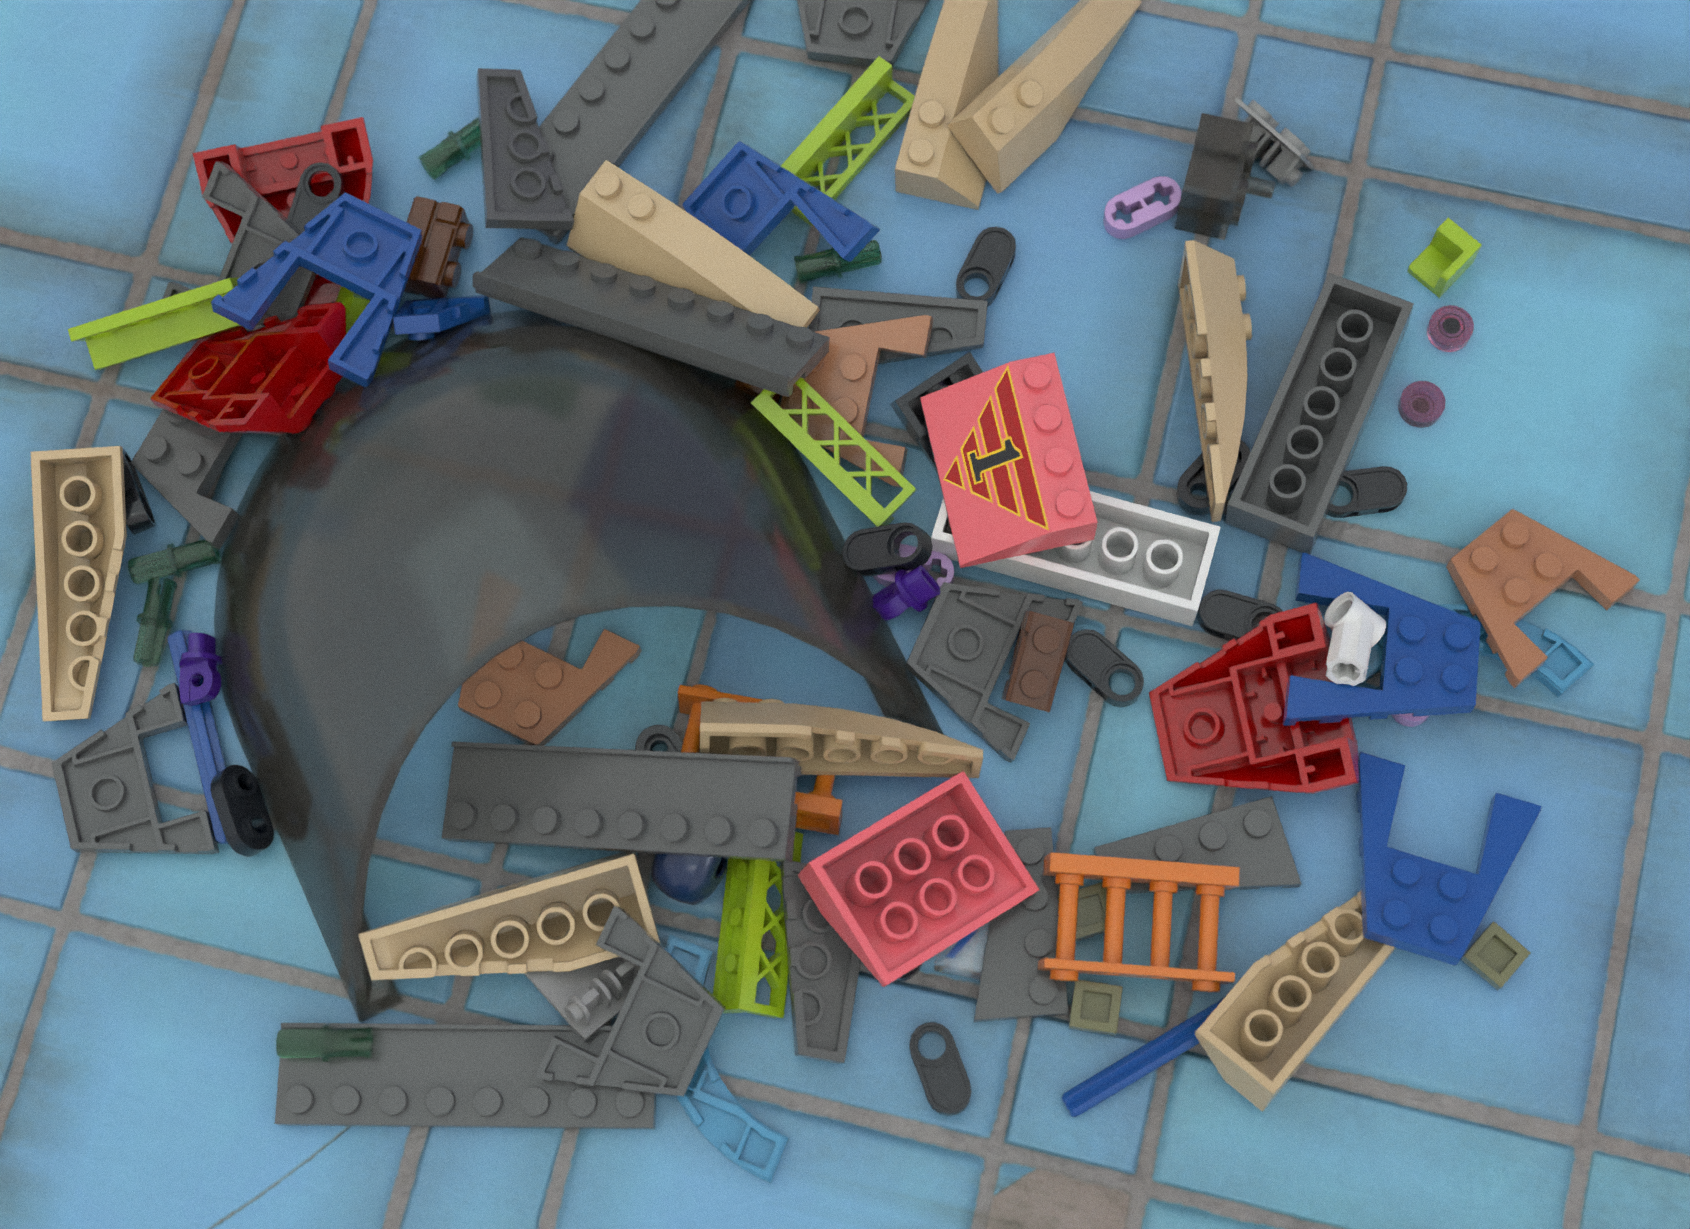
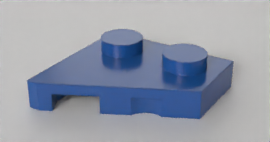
(425, 316)

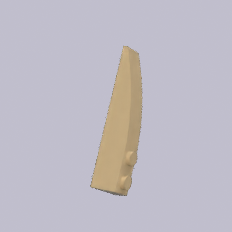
(955, 71)
(1040, 91)
(651, 236)
(1217, 360)
(78, 566)
(833, 740)
(516, 928)
(1290, 1003)

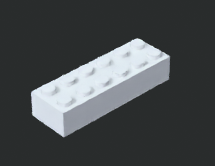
(1136, 560)

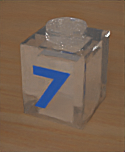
(965, 956)

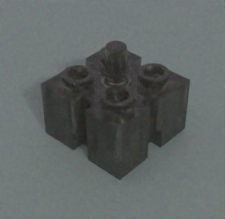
(1219, 177)

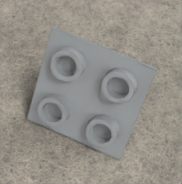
(1292, 149)
(588, 994)

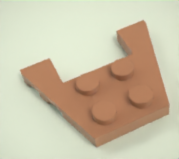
(848, 379)
(1514, 571)
(538, 693)

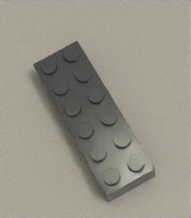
(1318, 413)

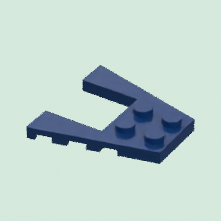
(753, 194)
(352, 248)
(1426, 654)
(1418, 900)

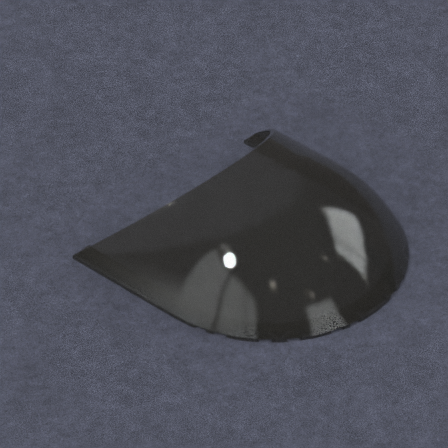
(467, 507)

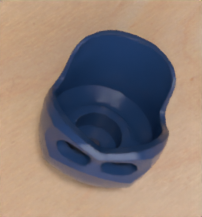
(688, 877)

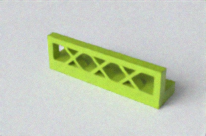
(840, 121)
(154, 326)
(831, 466)
(743, 924)

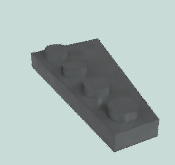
(515, 159)
(955, 328)
(1235, 837)
(1019, 938)
(820, 974)

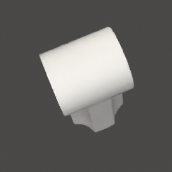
(1354, 633)

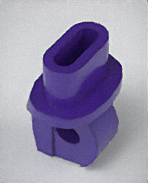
(908, 590)
(199, 663)

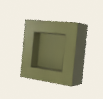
(1091, 911)
(1495, 955)
(1095, 1007)

